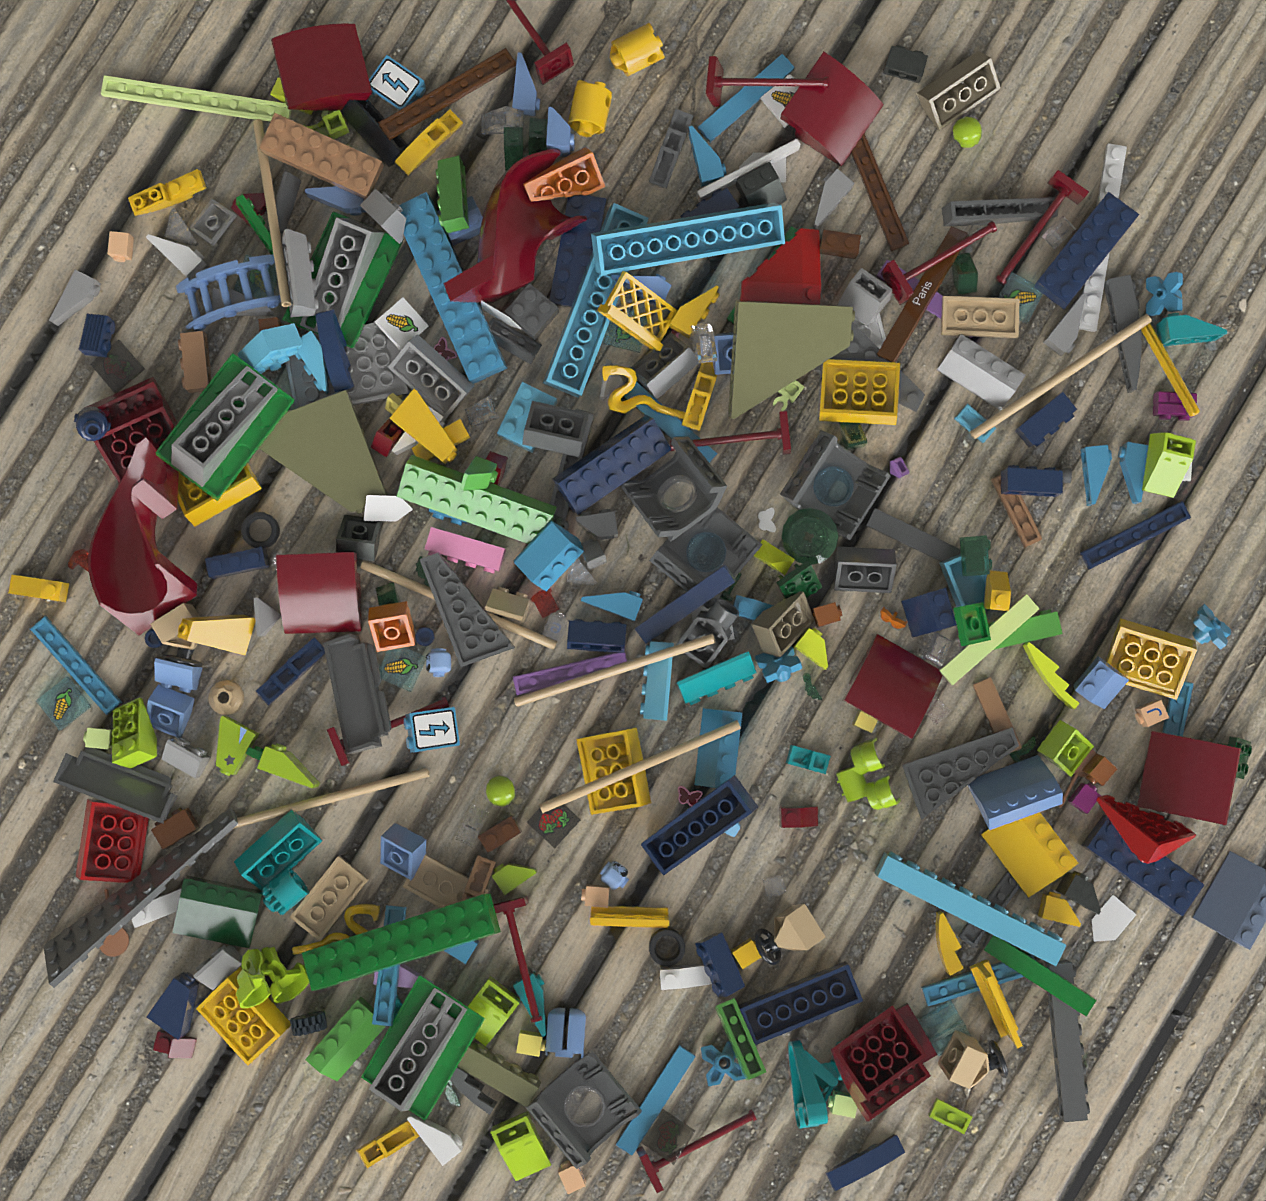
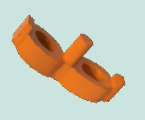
(895, 622)

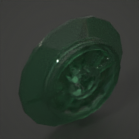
(816, 523)

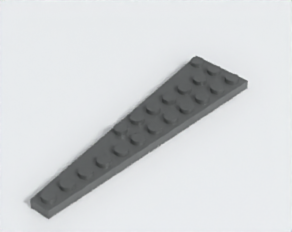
(116, 911)

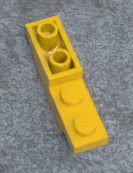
(428, 142)
(167, 194)

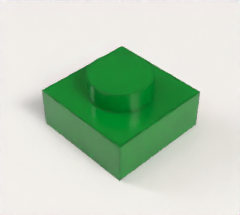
(255, 753)

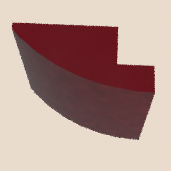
(321, 67)
(832, 117)
(133, 415)
(319, 592)
(893, 686)
(1189, 777)
(880, 1063)

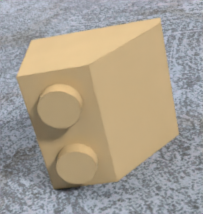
(507, 604)

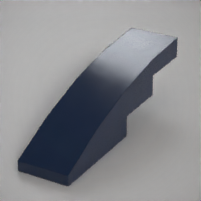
(333, 350)
(291, 671)
(865, 1163)

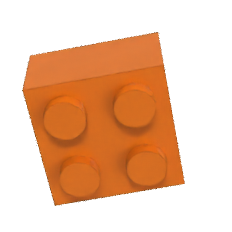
(391, 626)

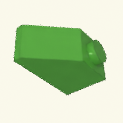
(479, 474)

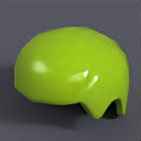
(967, 132)
(500, 791)

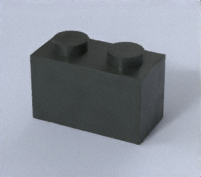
(905, 64)

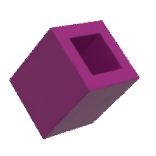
(1084, 797)

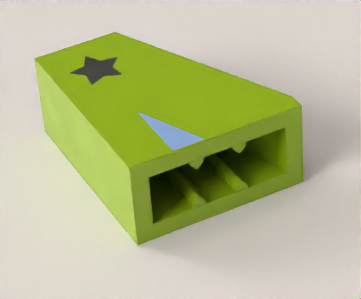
(233, 744)

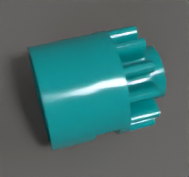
(284, 892)

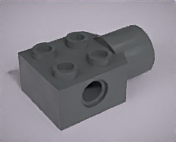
(715, 622)

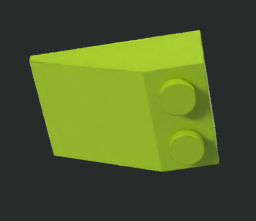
(285, 765)

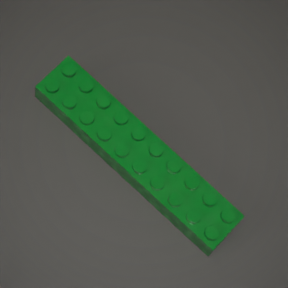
(401, 942)

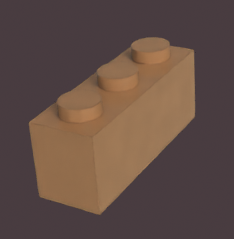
(195, 361)

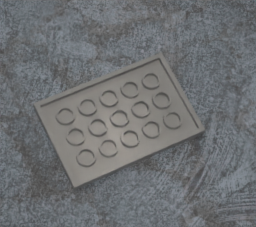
(368, 371)

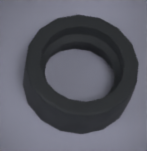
(246, 527)
(681, 947)

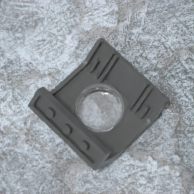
(678, 491)
(583, 1108)

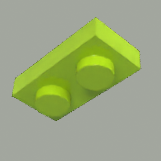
(950, 1116)

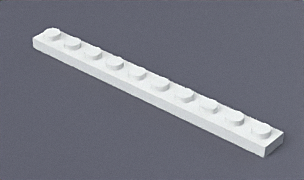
(1094, 286)

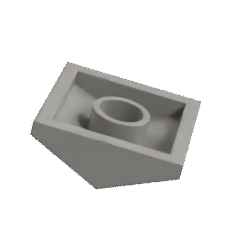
(212, 222)

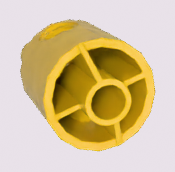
(636, 50)
(589, 108)

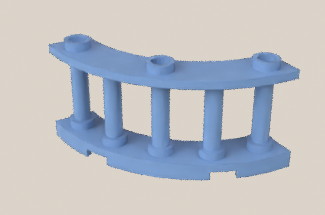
(220, 274)

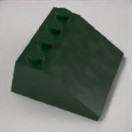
(217, 911)

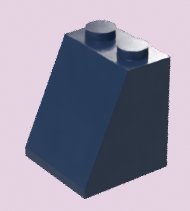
(929, 612)
(176, 1006)

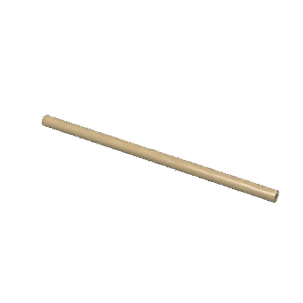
(272, 216)
(1060, 376)
(425, 590)
(615, 670)
(639, 766)
(333, 797)

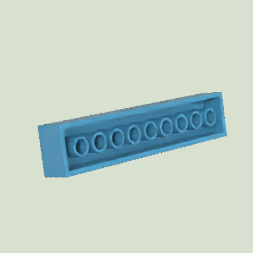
(438, 264)

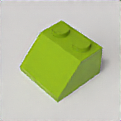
(1065, 747)

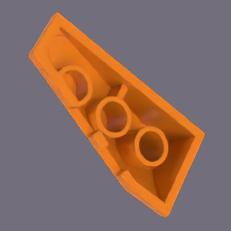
(569, 177)

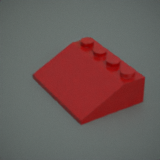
(111, 843)

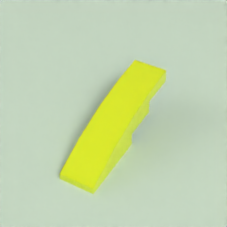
(1046, 669)

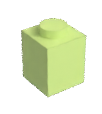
(98, 738)
(842, 1104)

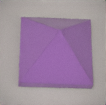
(898, 467)

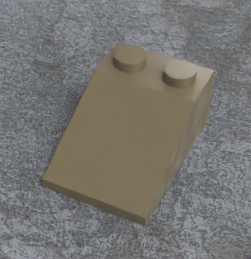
(783, 624)

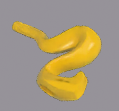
(614, 399)
(371, 909)

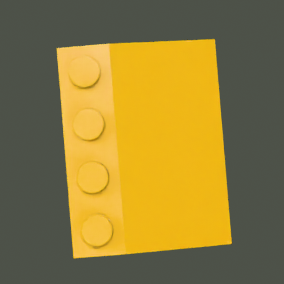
(859, 392)
(200, 506)
(1151, 658)
(607, 754)
(1030, 852)
(244, 1029)

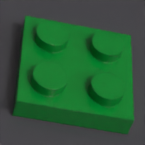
(972, 624)

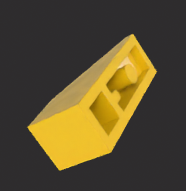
(38, 588)

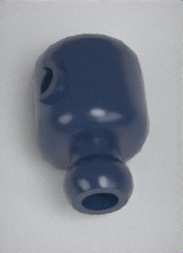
(91, 423)

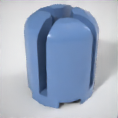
(555, 1032)

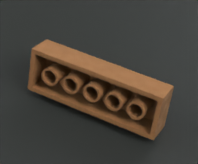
(321, 156)

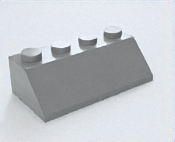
(299, 274)
(981, 372)
(431, 376)

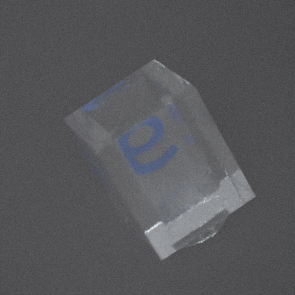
(556, 626)

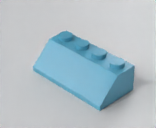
(657, 684)

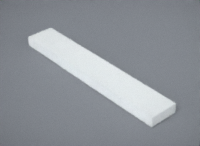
(731, 178)

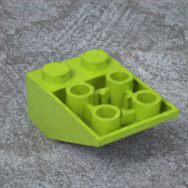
(1167, 463)
(132, 735)
(495, 1005)
(520, 1146)

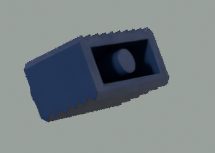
(96, 335)

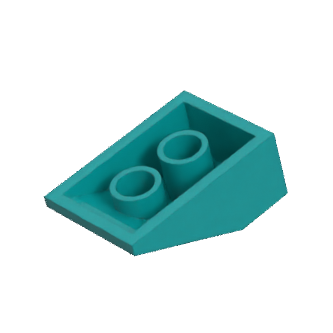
(1185, 329)

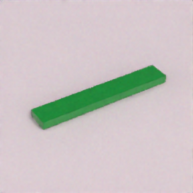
(1040, 975)

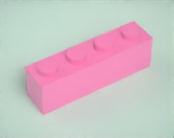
(465, 549)

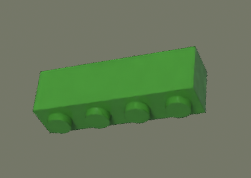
(452, 194)
(1035, 628)
(740, 1039)

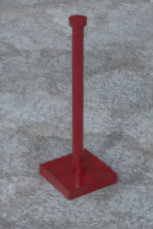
(553, 62)
(716, 81)
(1067, 188)
(899, 282)
(781, 433)
(338, 743)
(508, 908)
(652, 1167)

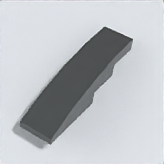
(671, 148)
(472, 1090)

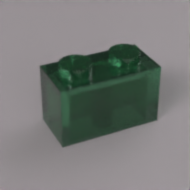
(975, 555)

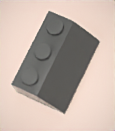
(664, 368)
(555, 428)
(864, 569)

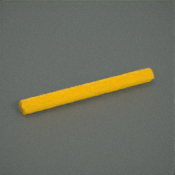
(1170, 370)

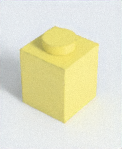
(864, 721)
(530, 1043)

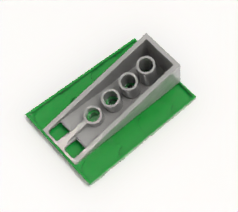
(348, 273)
(225, 427)
(432, 1034)

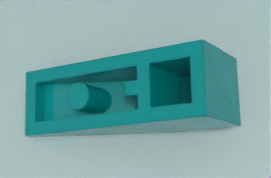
(538, 989)

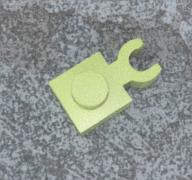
(789, 393)

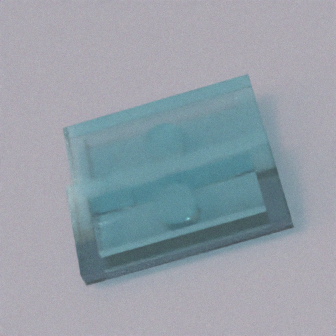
(941, 1024)

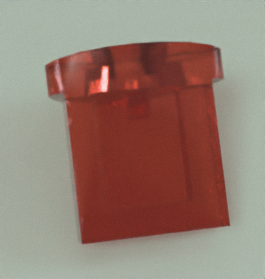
(80, 558)
(545, 602)

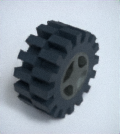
(308, 1023)

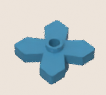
(1165, 294)
(1210, 628)
(778, 667)
(716, 1073)

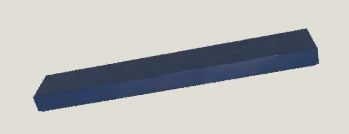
(1135, 535)
(685, 604)

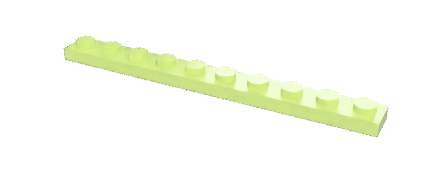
(192, 99)

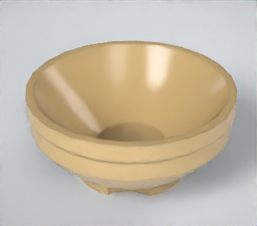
(235, 701)

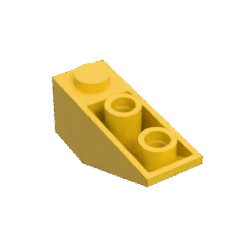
(693, 312)

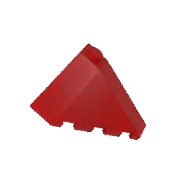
(790, 274)
(1145, 832)

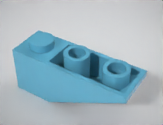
(314, 360)

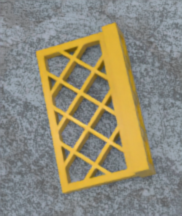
(627, 323)
(630, 916)
(995, 1001)

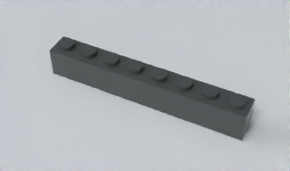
(1068, 1052)

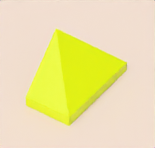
(774, 557)

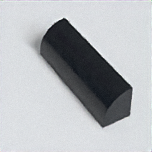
(366, 120)

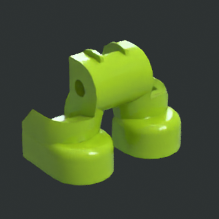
(854, 783)
(252, 983)

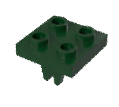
(800, 579)
(1246, 750)

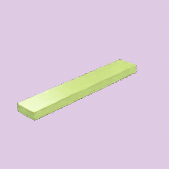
(999, 631)

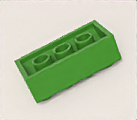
(345, 1041)

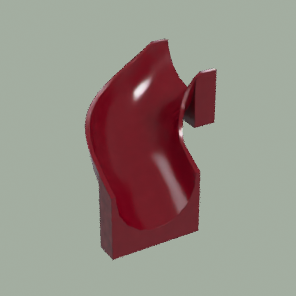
(511, 235)
(123, 557)

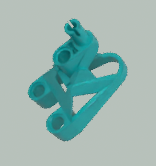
(806, 1078)

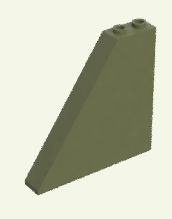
(780, 344)
(328, 450)

